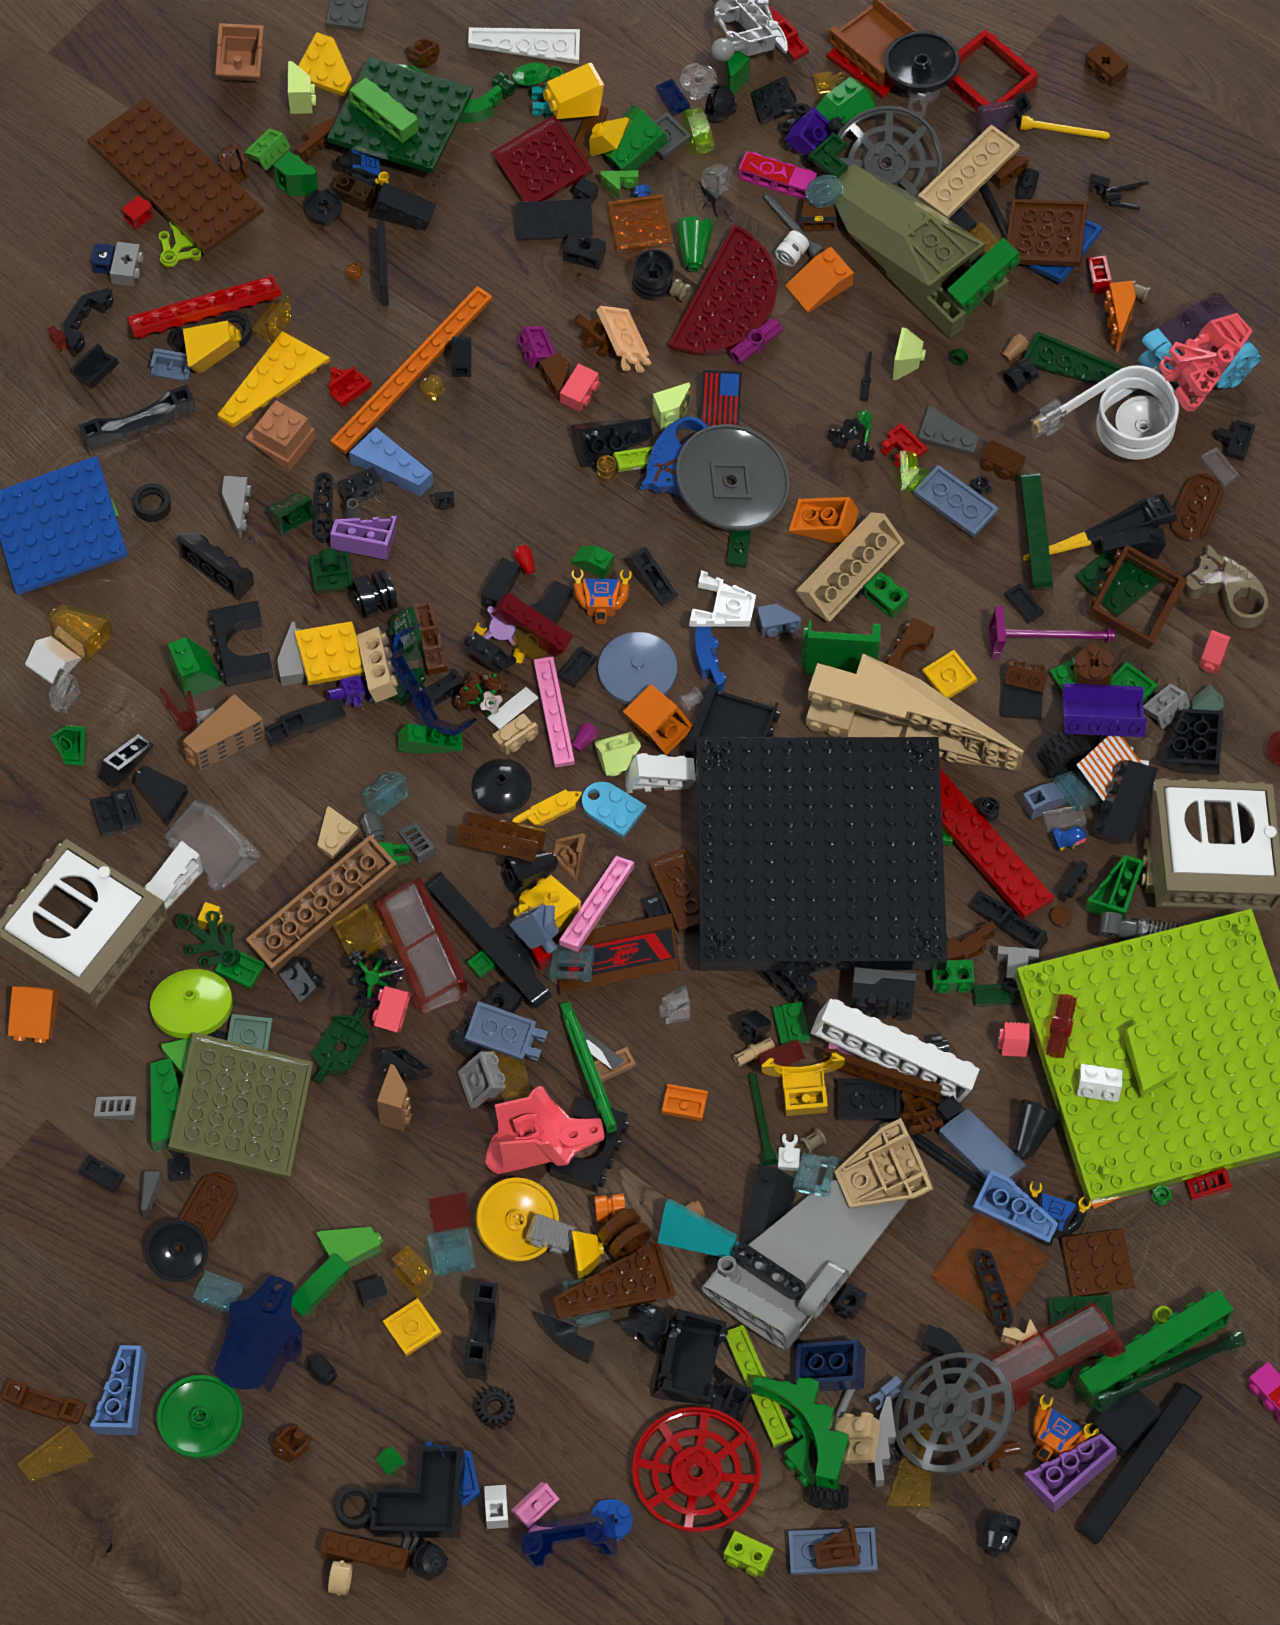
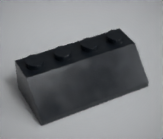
(215, 564)
(1124, 802)

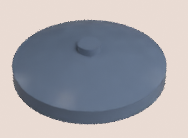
(634, 663)

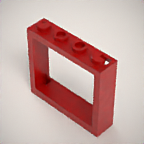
(969, 94)

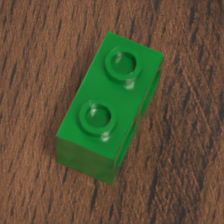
(883, 597)
(953, 982)

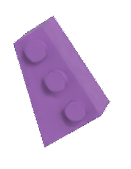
(364, 537)

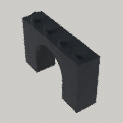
(504, 579)
(238, 668)
(591, 1172)
(485, 1315)

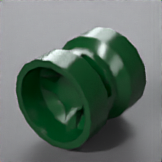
(508, 86)

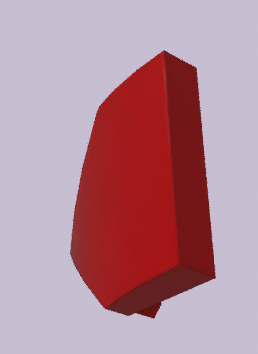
(347, 385)

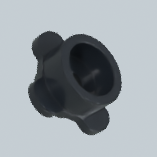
(836, 124)
(981, 480)

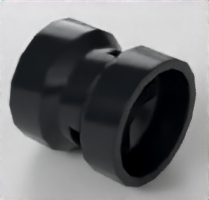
(989, 814)

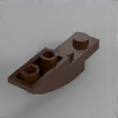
(315, 139)
(970, 945)

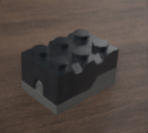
(883, 993)

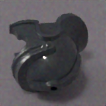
(649, 1326)

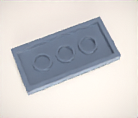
(956, 501)
(803, 1557)

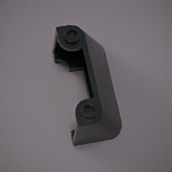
(689, 1358)

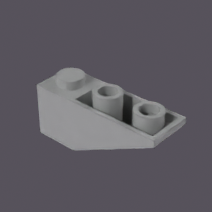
(234, 495)
(289, 660)

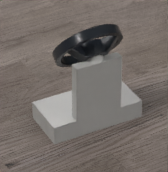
(1015, 958)

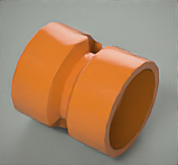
(608, 1207)

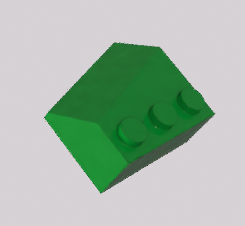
(639, 142)

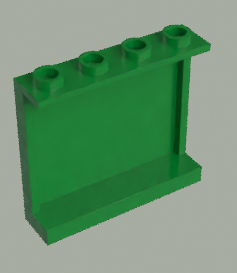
(838, 649)

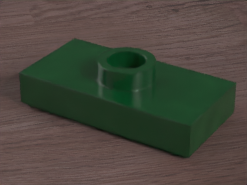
(739, 548)

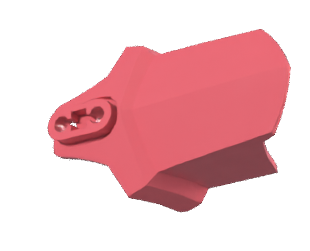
(538, 1133)

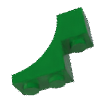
(797, 1456)

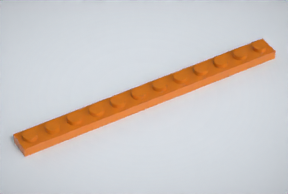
(410, 370)

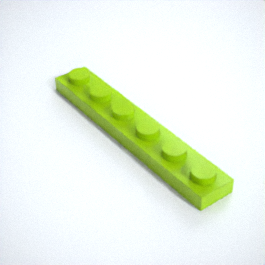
(750, 1367)

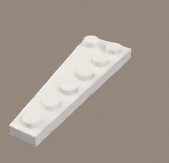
(538, 43)

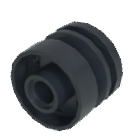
(372, 594)

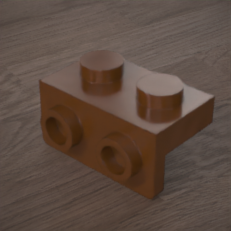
(1026, 675)

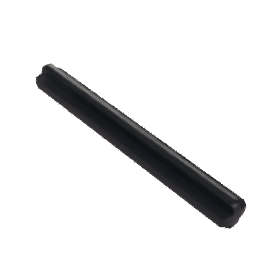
(948, 1161)

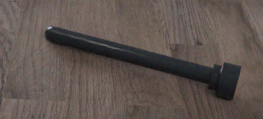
(995, 210)

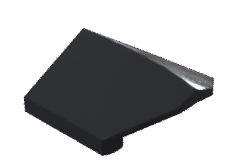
(732, 1399)

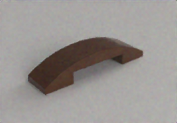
(43, 1404)

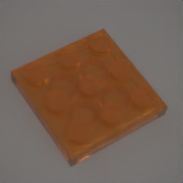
(640, 223)

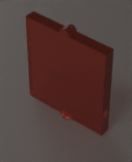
(450, 1212)

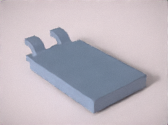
(504, 1032)

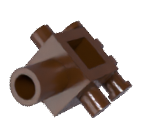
(593, 334)
(918, 1114)
(999, 1455)

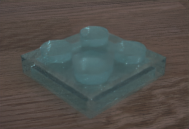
(1077, 790)

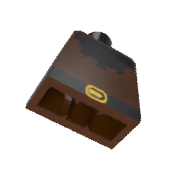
(818, 218)

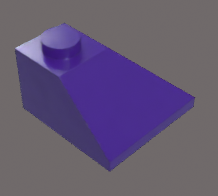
(809, 132)

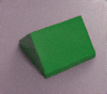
(737, 71)

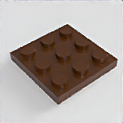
(1097, 1263)

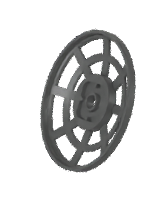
(892, 150)
(960, 1416)

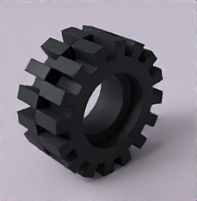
(495, 1420)
(829, 1498)

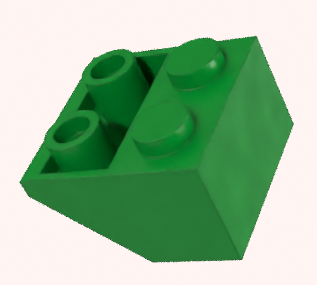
(295, 176)

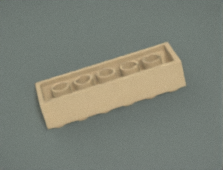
(850, 566)

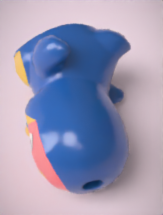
(1070, 838)

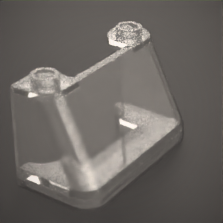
(221, 847)

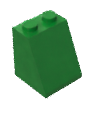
(193, 666)

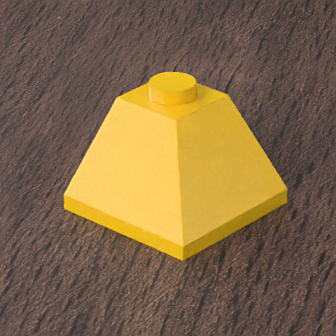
(607, 136)
(586, 1253)

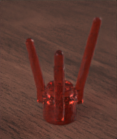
(184, 719)

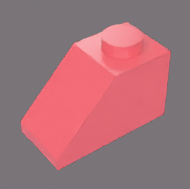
(1214, 652)

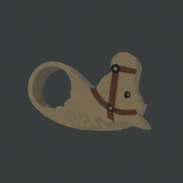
(1233, 581)

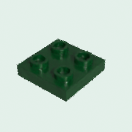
(331, 571)

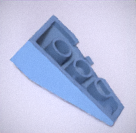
(1010, 1206)

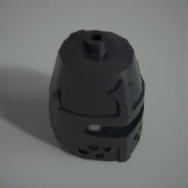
(1000, 1533)
(428, 1561)

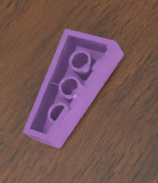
(1066, 1475)

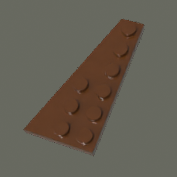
(624, 1284)

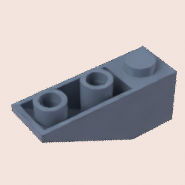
(1042, 799)

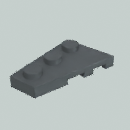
(947, 434)

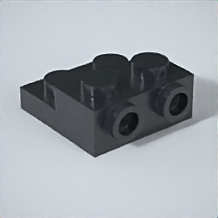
(405, 1063)

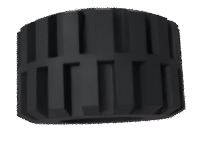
(1063, 753)

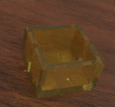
(363, 930)

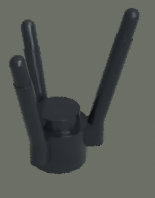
(1113, 194)

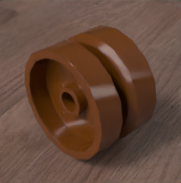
(624, 1234)

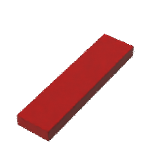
(850, 68)

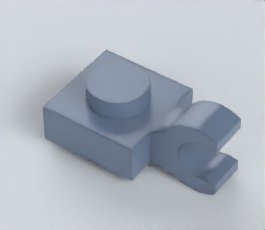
(891, 1389)

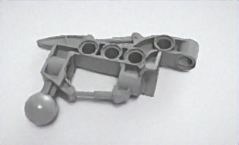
(761, 31)

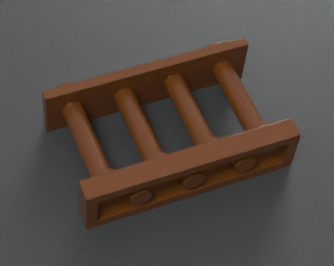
(501, 836)

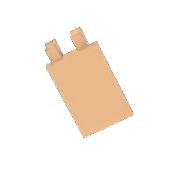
(624, 337)

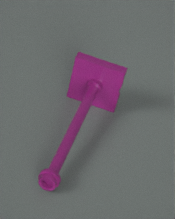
(998, 633)

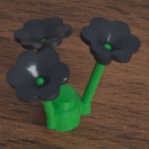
(853, 430)

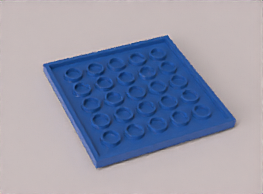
(59, 526)

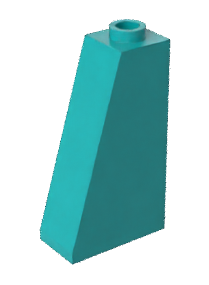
(694, 1232)

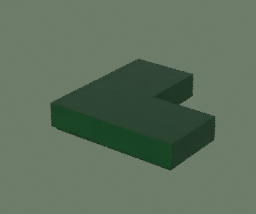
(826, 156)

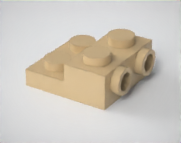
(863, 1436)

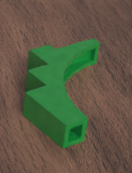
(818, 1419)

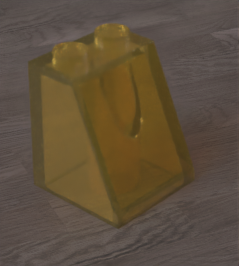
(80, 630)

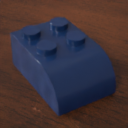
(833, 1364)

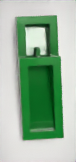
(320, 1285)

